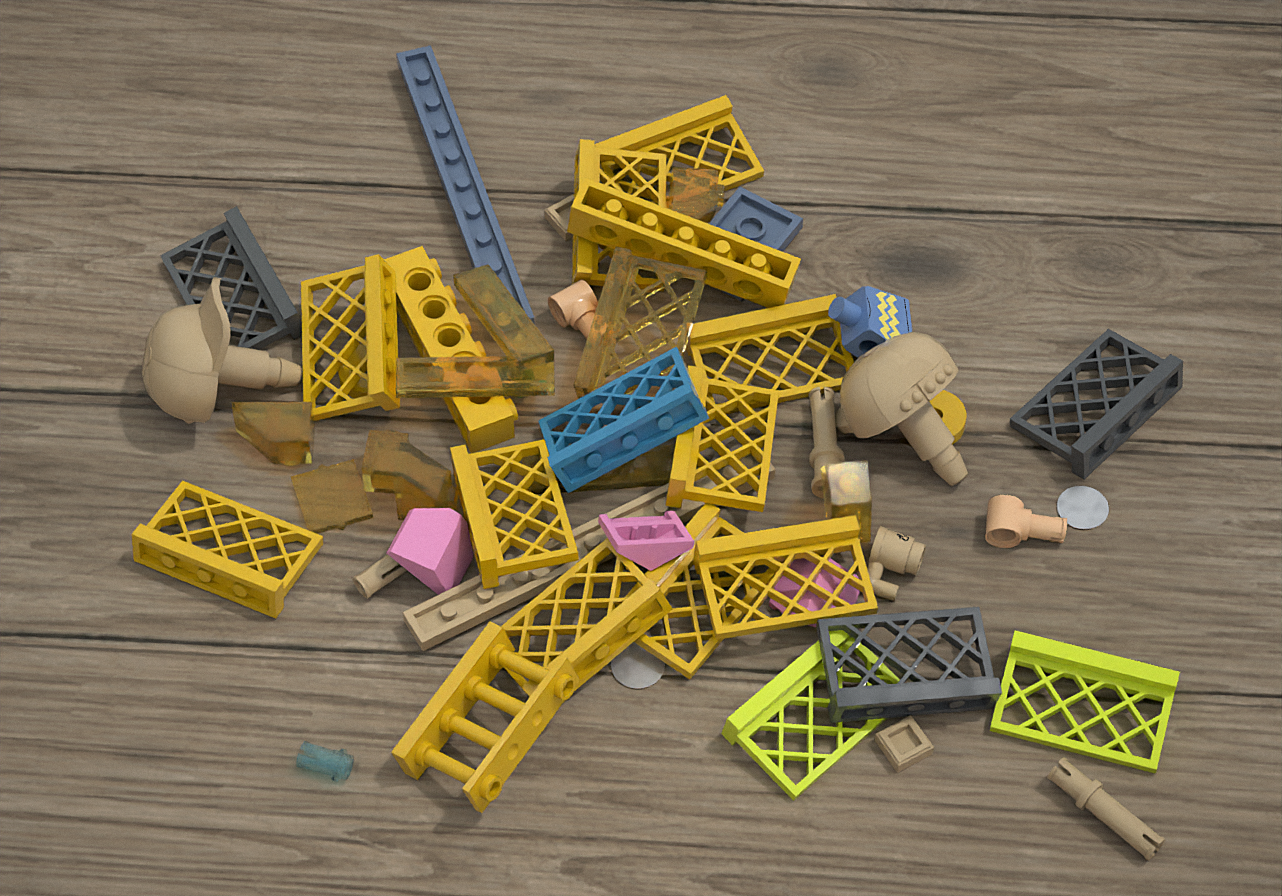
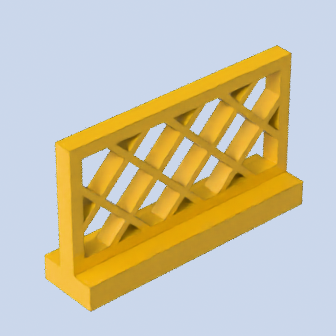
(683, 128)
(587, 164)
(765, 325)
(378, 328)
(688, 447)
(481, 523)
(702, 526)
(771, 548)
(211, 567)
(594, 643)

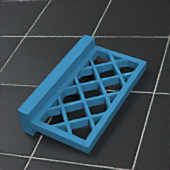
(630, 432)

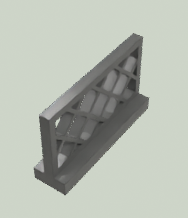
(255, 267)
(1125, 412)
(915, 697)

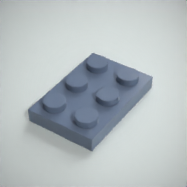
(758, 221)

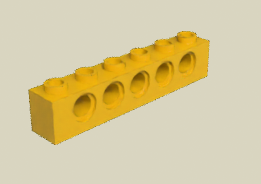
(671, 237)
(440, 331)

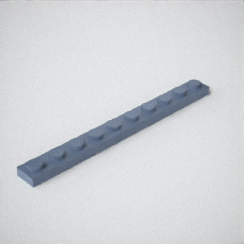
(458, 169)

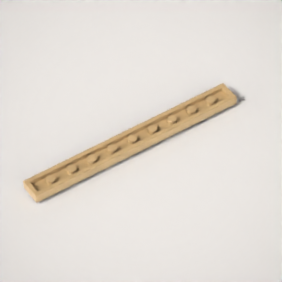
(471, 604)

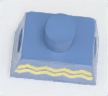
(870, 318)

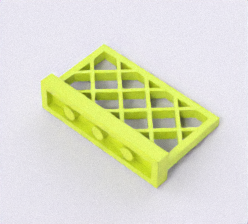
(1094, 668)
(785, 691)

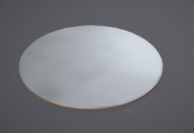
(1083, 507)
(637, 667)

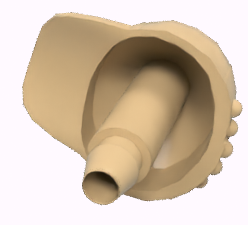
(192, 354)
(894, 388)

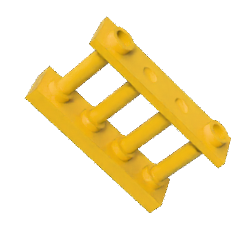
(456, 697)

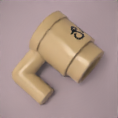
(894, 553)

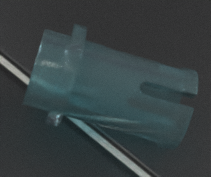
(326, 761)

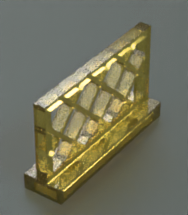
(611, 313)

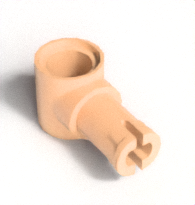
(574, 307)
(1011, 523)

